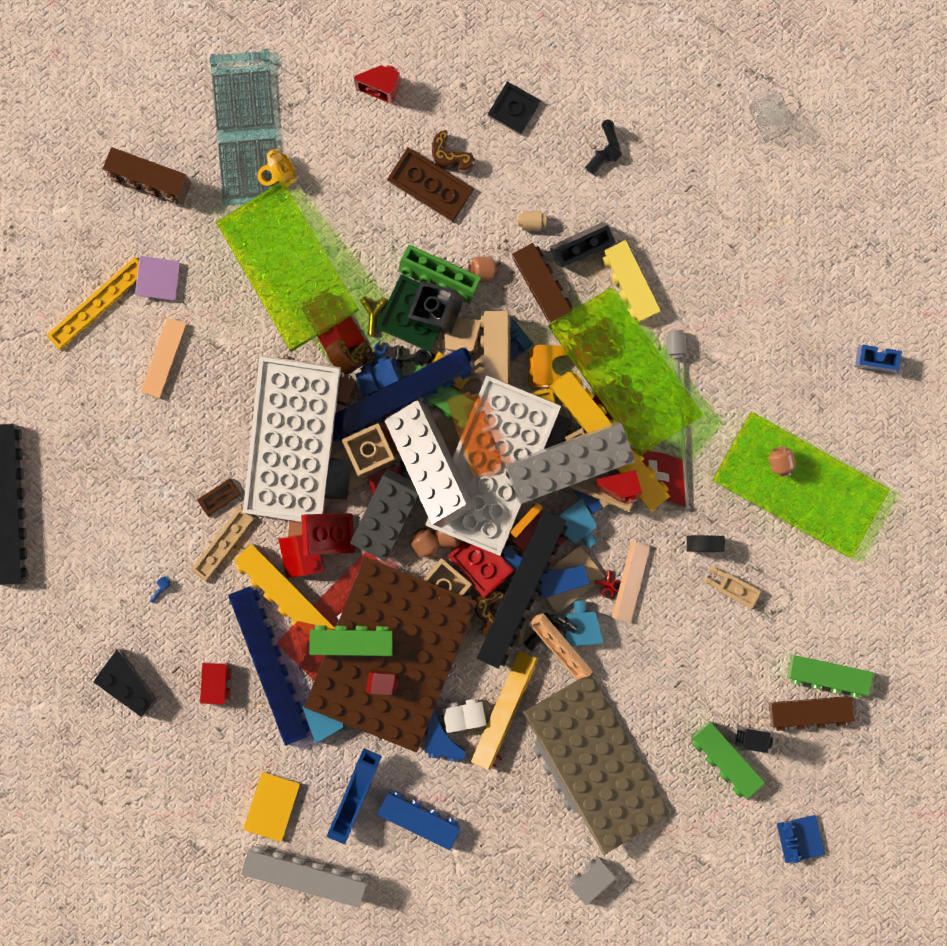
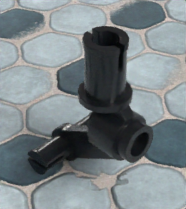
(610, 152)
(419, 358)
(557, 620)

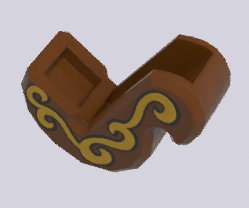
(449, 158)
(348, 361)
(484, 610)

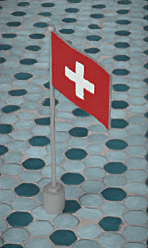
(670, 469)

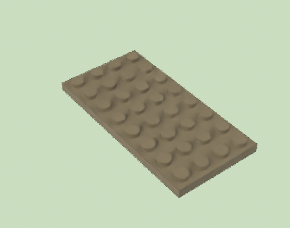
(596, 763)

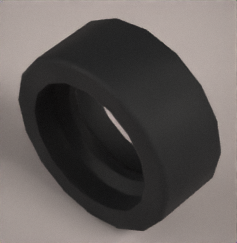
(705, 543)

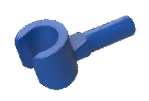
(379, 351)
(163, 583)

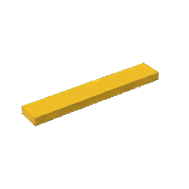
(95, 305)
(504, 710)

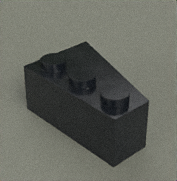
(125, 684)

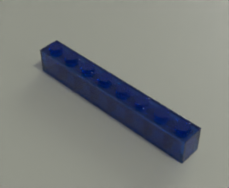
(403, 392)
(268, 665)

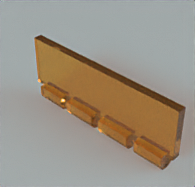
(470, 431)

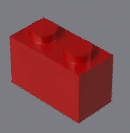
(215, 683)

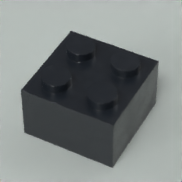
(436, 307)

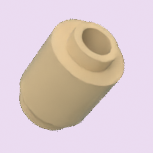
(532, 220)

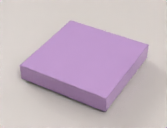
(157, 278)

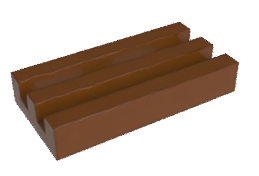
(222, 504)

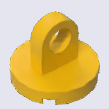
(280, 168)

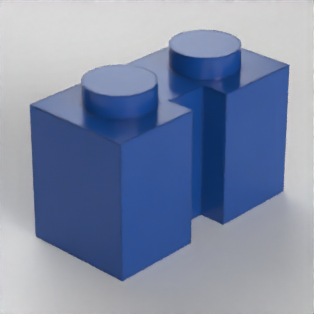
(883, 361)
(380, 376)

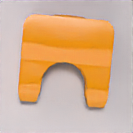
(540, 365)

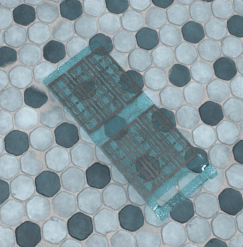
(243, 124)

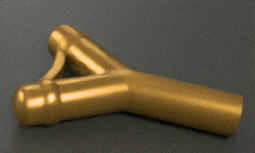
(373, 313)

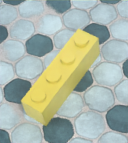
(630, 281)

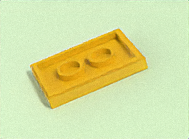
(271, 806)

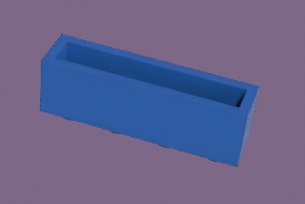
(419, 820)

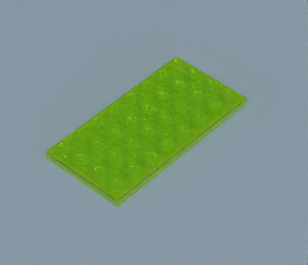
(287, 266)
(625, 371)
(817, 498)

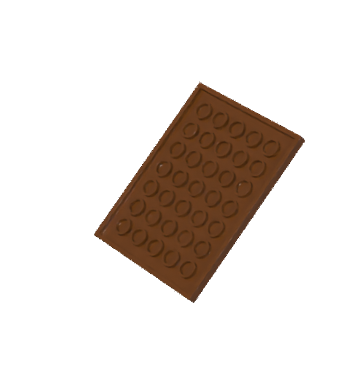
(426, 637)

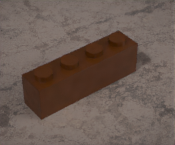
(541, 283)
(811, 712)

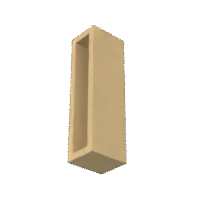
(496, 345)

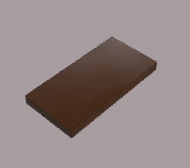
(430, 184)

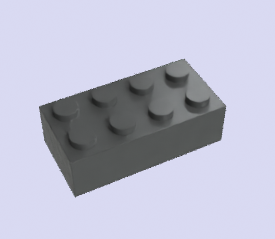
(386, 515)

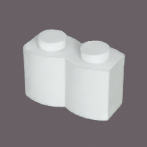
(464, 716)

